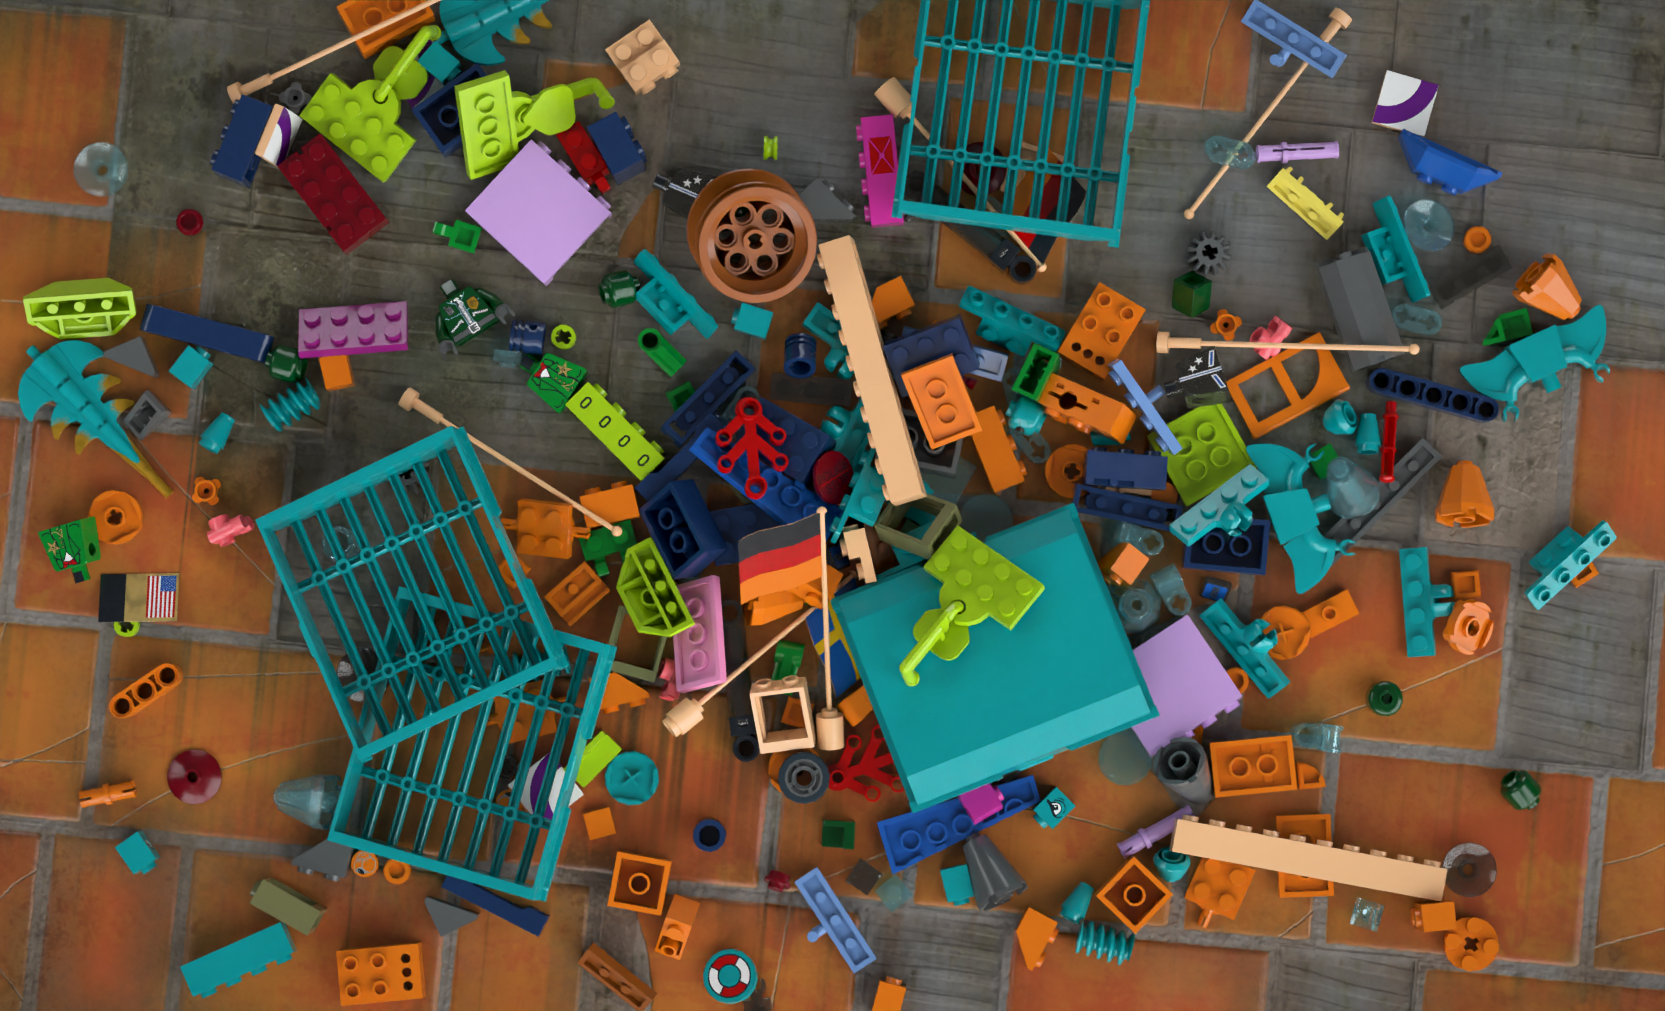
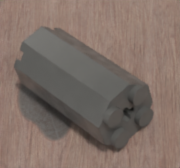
(1359, 307)

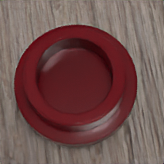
(189, 222)
(777, 881)

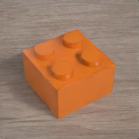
(639, 883)
(1133, 894)

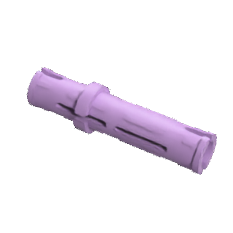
(1297, 151)
(1151, 834)

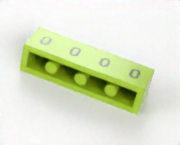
(615, 431)

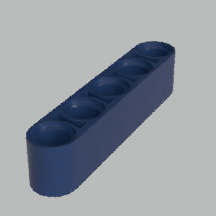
(206, 333)
(1445, 393)

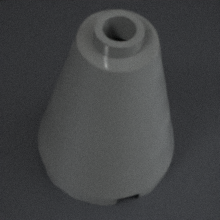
(1185, 769)
(990, 873)

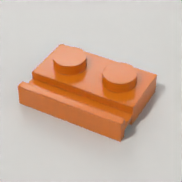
(577, 593)

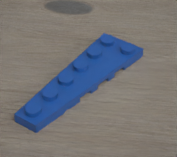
(784, 498)
(921, 834)

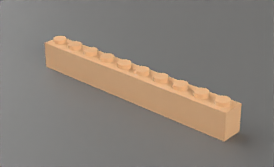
(872, 371)
(1308, 859)

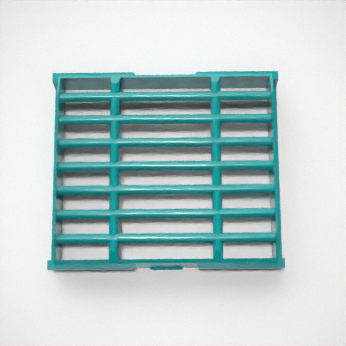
(1067, 170)
(365, 481)
(556, 826)

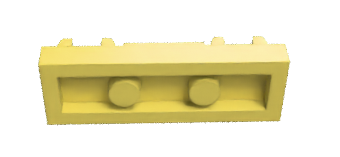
(1305, 203)

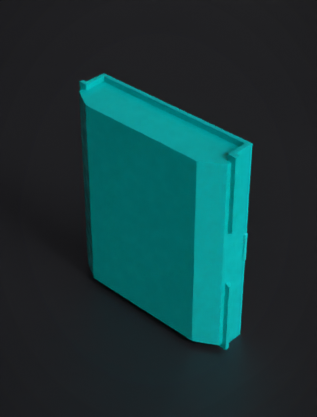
(1010, 694)

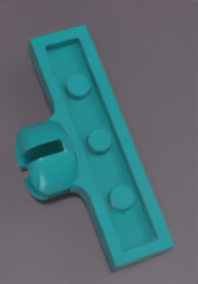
(823, 325)
(849, 433)
(1222, 508)
(1421, 601)
(1247, 646)

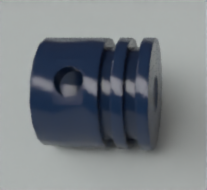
(527, 337)
(800, 355)
(709, 835)

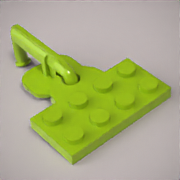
(357, 118)
(497, 119)
(973, 578)

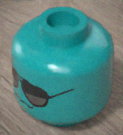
(1026, 415)

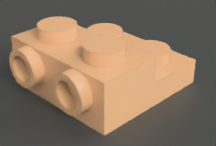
(643, 58)
(856, 547)

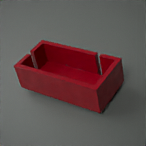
(333, 194)

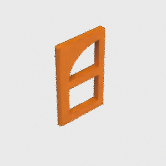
(1328, 386)

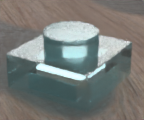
(507, 359)
(893, 893)
(1367, 914)

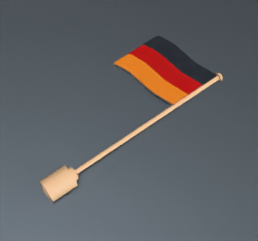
(1036, 246)
(784, 560)

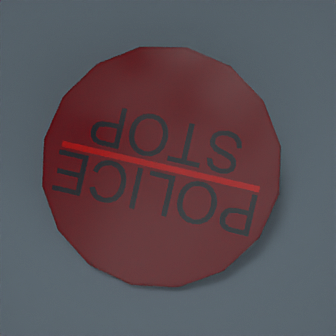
(832, 476)

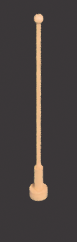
(1339, 19)
(236, 89)
(1165, 342)
(410, 400)

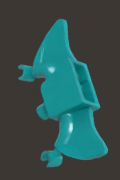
(1540, 358)
(1295, 512)

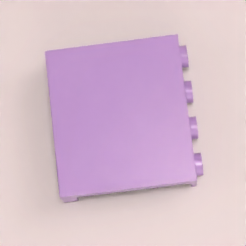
(539, 211)
(1184, 685)

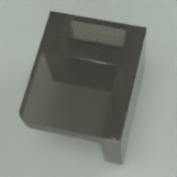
(863, 876)

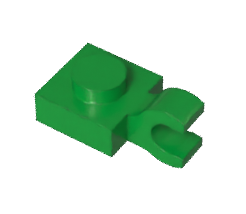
(462, 235)

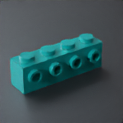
(239, 958)

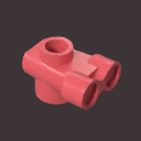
(1275, 333)
(225, 529)
(667, 672)

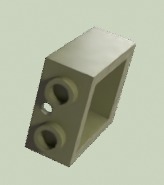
(946, 521)
(631, 670)
(287, 905)

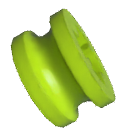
(770, 148)
(561, 345)
(119, 629)

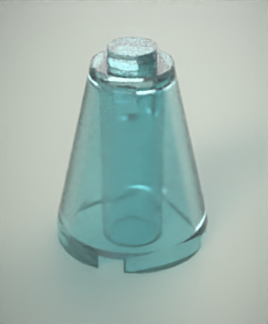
(1350, 488)

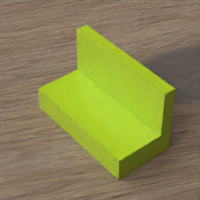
(596, 757)

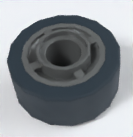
(801, 793)

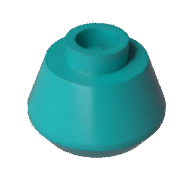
(1340, 418)
(1171, 865)

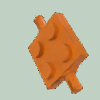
(545, 528)
(524, 714)
(1219, 888)

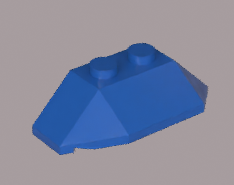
(1444, 166)

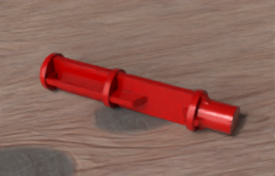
(1388, 443)

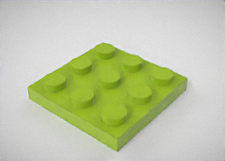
(1209, 454)

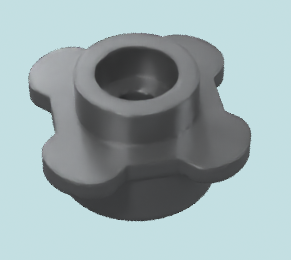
(295, 90)

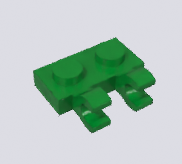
(603, 543)

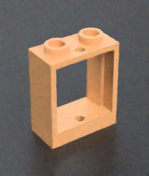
(784, 739)

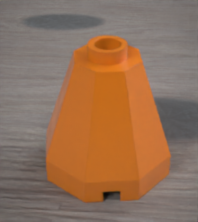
(1549, 288)
(1464, 498)
(771, 607)

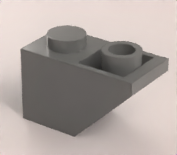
(825, 205)
(326, 857)

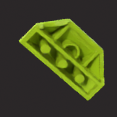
(81, 308)
(651, 592)

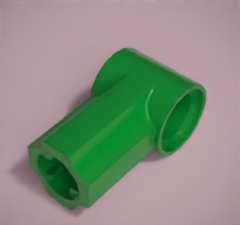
(663, 353)
(787, 659)

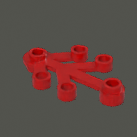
(751, 444)
(867, 766)

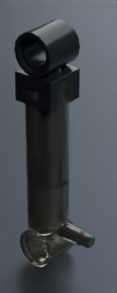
(985, 240)
(738, 690)

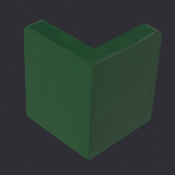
(1191, 294)
(838, 834)

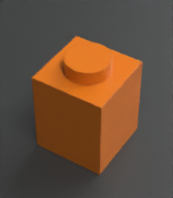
(337, 372)
(889, 995)

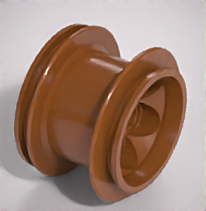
(715, 211)

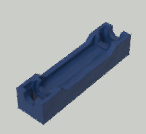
(708, 398)
(680, 462)
(1125, 507)
(525, 918)

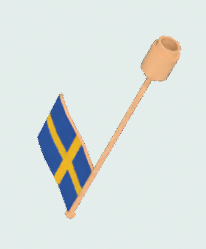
(842, 665)

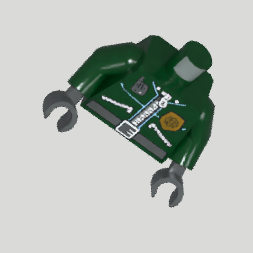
(466, 315)

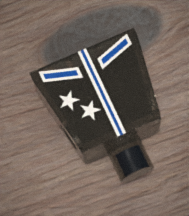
(681, 189)
(1199, 380)

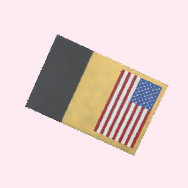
(138, 597)

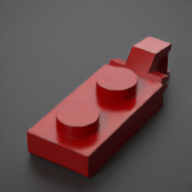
(585, 156)

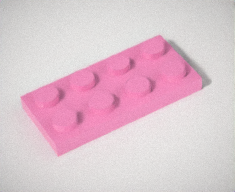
(701, 648)

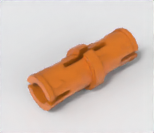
(107, 794)

